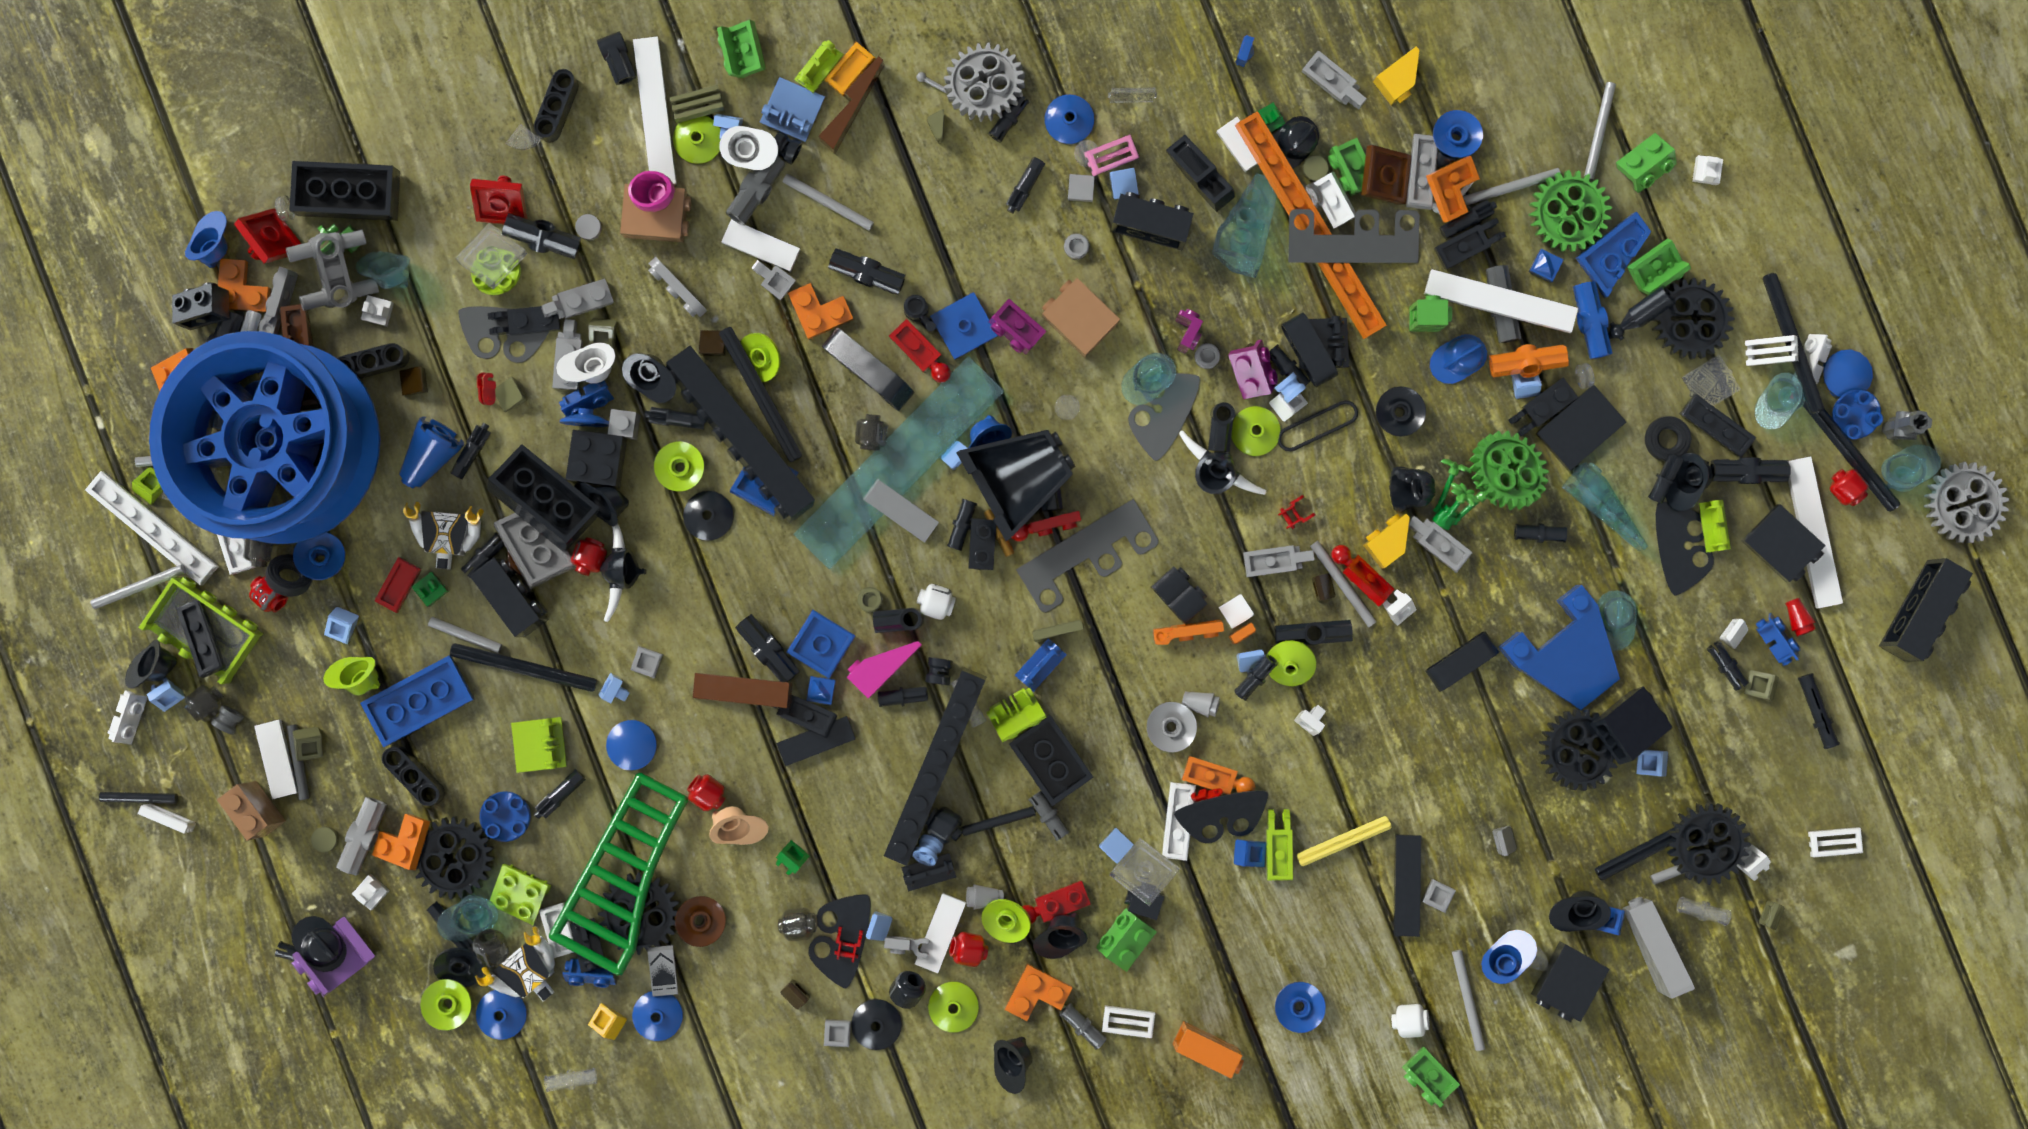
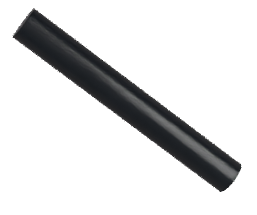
(138, 797)
(998, 821)

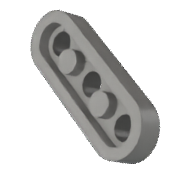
(676, 288)

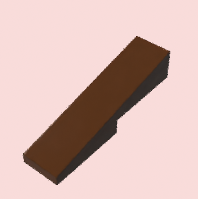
(857, 93)
(297, 328)
(742, 690)

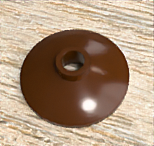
(711, 926)

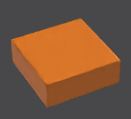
(1242, 633)

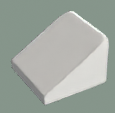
(1286, 410)
(1236, 611)
(1734, 633)

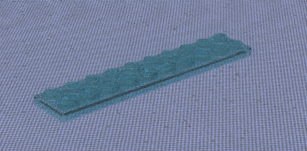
(901, 461)

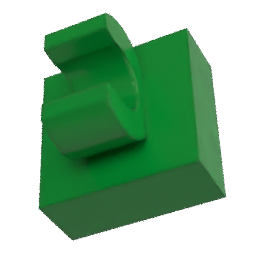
(1272, 117)
(430, 589)
(792, 857)

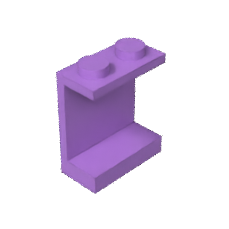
(356, 958)

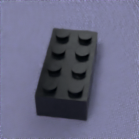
(344, 190)
(542, 498)
(1926, 610)

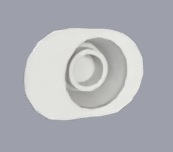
(748, 148)
(587, 364)

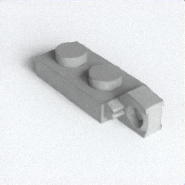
(1334, 80)
(283, 288)
(579, 300)
(565, 343)
(1439, 543)
(1275, 560)

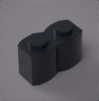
(1179, 594)

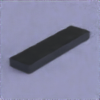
(1407, 885)

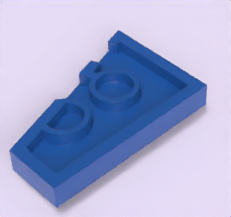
(1611, 254)

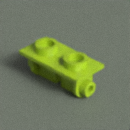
(819, 66)
(1714, 526)

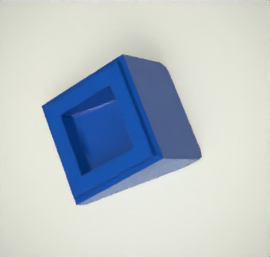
(1250, 853)

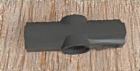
(754, 191)
(1506, 327)
(1906, 425)

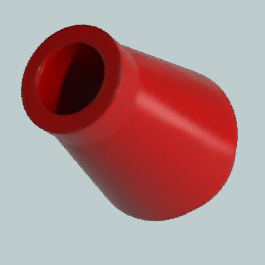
(1800, 618)

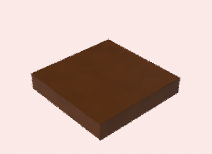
(1386, 175)

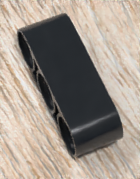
(553, 94)
(1309, 349)
(383, 360)
(1462, 661)
(402, 771)

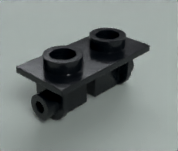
(982, 544)
(920, 875)
(588, 940)

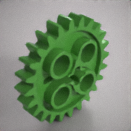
(1589, 198)
(1508, 461)

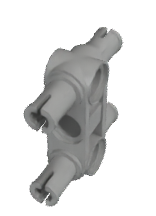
(332, 270)

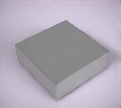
(1081, 188)
(646, 662)
(1438, 895)
(837, 1033)

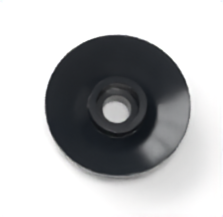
(1409, 402)
(721, 517)
(458, 965)
(876, 1011)

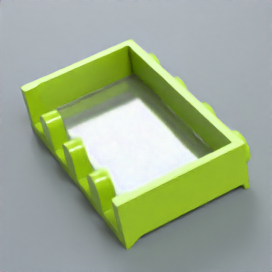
(233, 634)

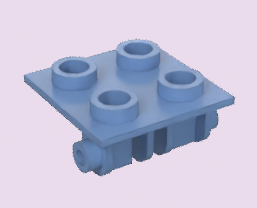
(792, 109)

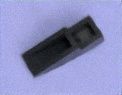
(1201, 173)

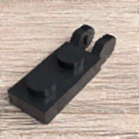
(1467, 244)
(524, 321)
(1545, 405)

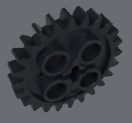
(1693, 340)
(1571, 770)
(1711, 865)
(471, 869)
(650, 932)

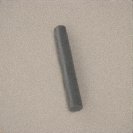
(298, 767)

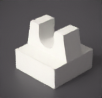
(1707, 170)
(377, 310)
(1401, 608)
(1310, 720)
(1754, 862)
(370, 892)

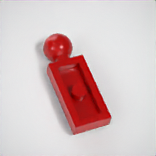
(920, 351)
(1045, 526)
(1362, 575)
(1058, 902)

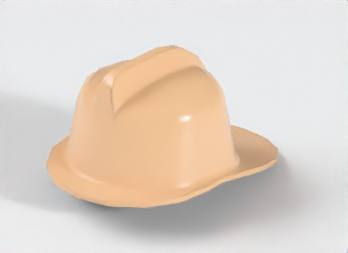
(735, 827)

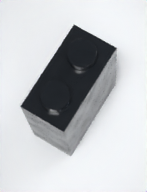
(1784, 544)
(1631, 725)
(1569, 982)

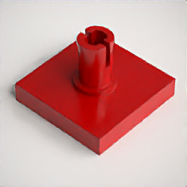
(496, 199)
(266, 235)

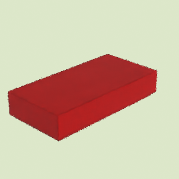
(397, 585)

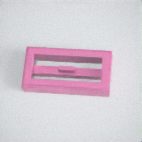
(1093, 162)

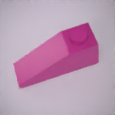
(876, 670)

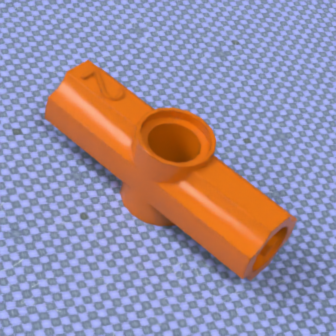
(1528, 361)

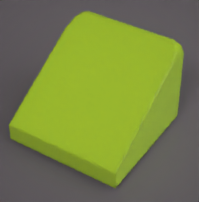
(147, 486)

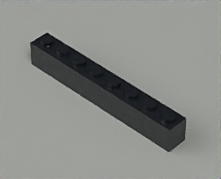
(740, 435)
(935, 766)

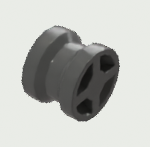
(227, 719)

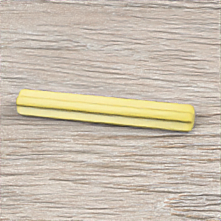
(1344, 841)

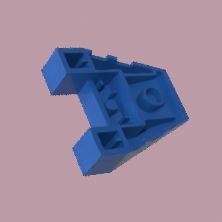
(1573, 662)

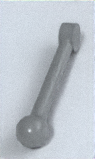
(922, 77)

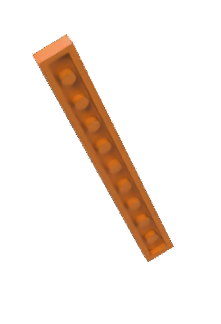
(1294, 196)

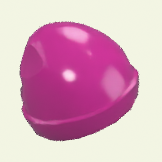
(651, 191)

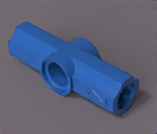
(1592, 320)

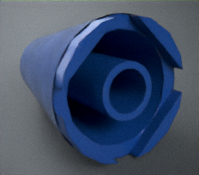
(428, 452)

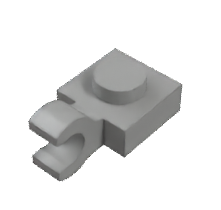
(775, 281)
(899, 944)

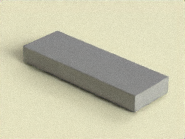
(1423, 162)
(900, 510)

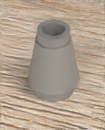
(1202, 703)
(980, 896)

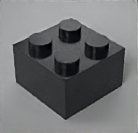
(596, 458)

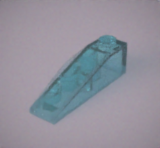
(1244, 233)
(1596, 495)

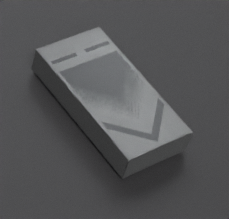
(662, 970)

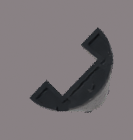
(1018, 475)

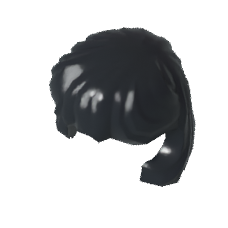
(1410, 488)

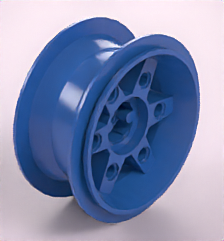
(184, 443)

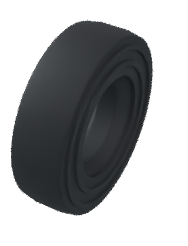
(1668, 422)
(282, 586)

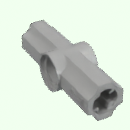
(361, 836)

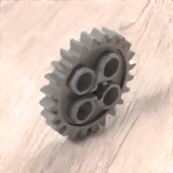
(975, 64)
(1973, 523)

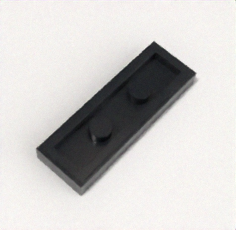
(1717, 425)
(201, 638)
(811, 744)

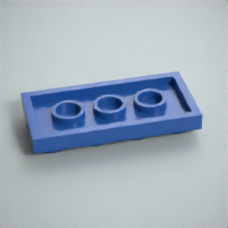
(417, 701)

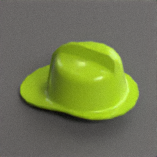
(353, 674)

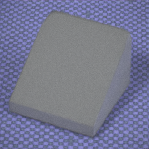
(1504, 840)

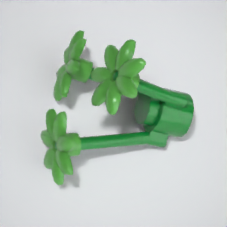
(1447, 515)

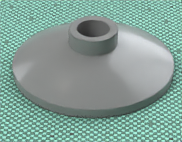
(1182, 735)

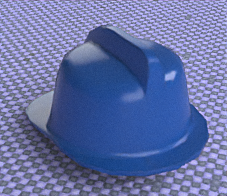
(208, 240)
(1458, 359)
(988, 431)
(1509, 957)

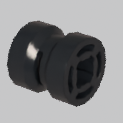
(787, 148)
(939, 665)

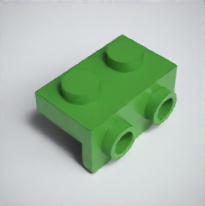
(741, 49)
(1647, 162)
(1350, 163)
(1658, 267)
(1125, 939)
(1430, 1076)

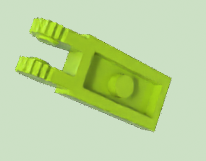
(1279, 848)

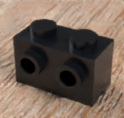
(200, 306)

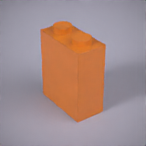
(1208, 1050)

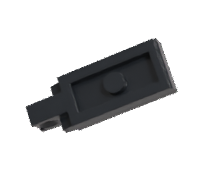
(808, 716)

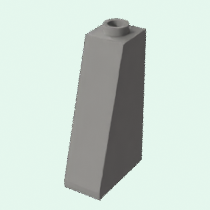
(1657, 948)

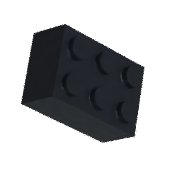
(1152, 221)
(510, 597)
(1051, 760)

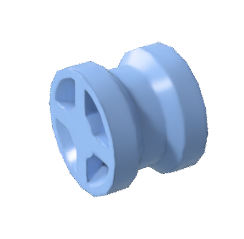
(1290, 387)
(928, 849)

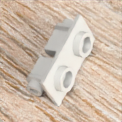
(1817, 349)
(124, 727)

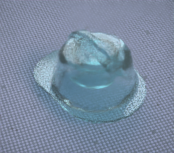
(385, 268)
(1148, 378)
(1779, 401)
(1910, 467)
(1619, 618)
(467, 918)

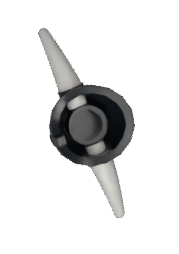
(1217, 470)
(619, 570)

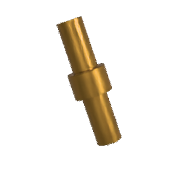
(1005, 545)

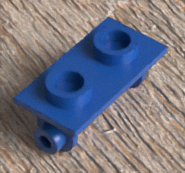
(596, 396)
(1784, 647)
(1040, 664)
(599, 977)

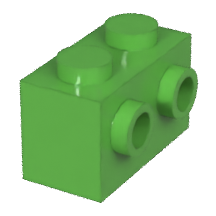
(1429, 314)

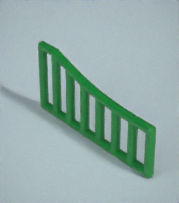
(639, 892)

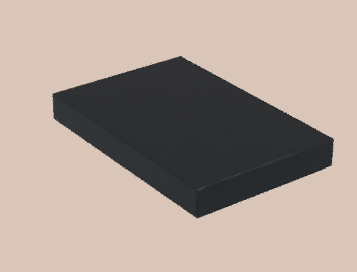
(1581, 427)

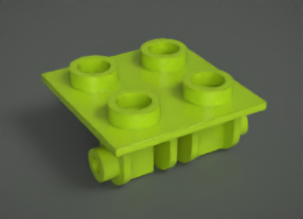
(1018, 717)
(539, 744)
(519, 893)

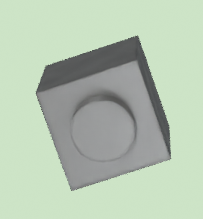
(624, 424)

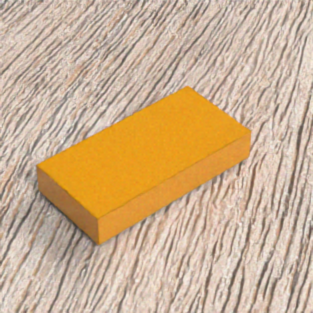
(849, 68)

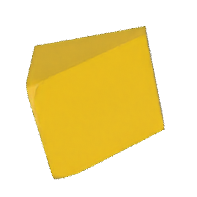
(607, 1022)

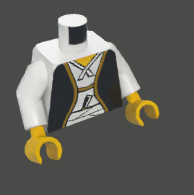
(444, 532)
(524, 970)

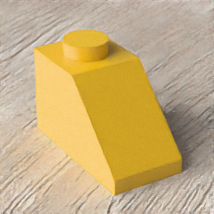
(1399, 78)

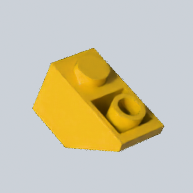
(1390, 542)

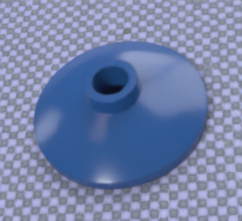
(1463, 125)
(1069, 131)
(585, 418)
(325, 545)
(512, 1009)
(670, 1013)
(1309, 1016)

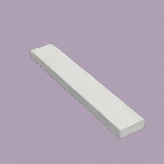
(654, 106)
(1501, 301)
(1810, 513)
(151, 527)

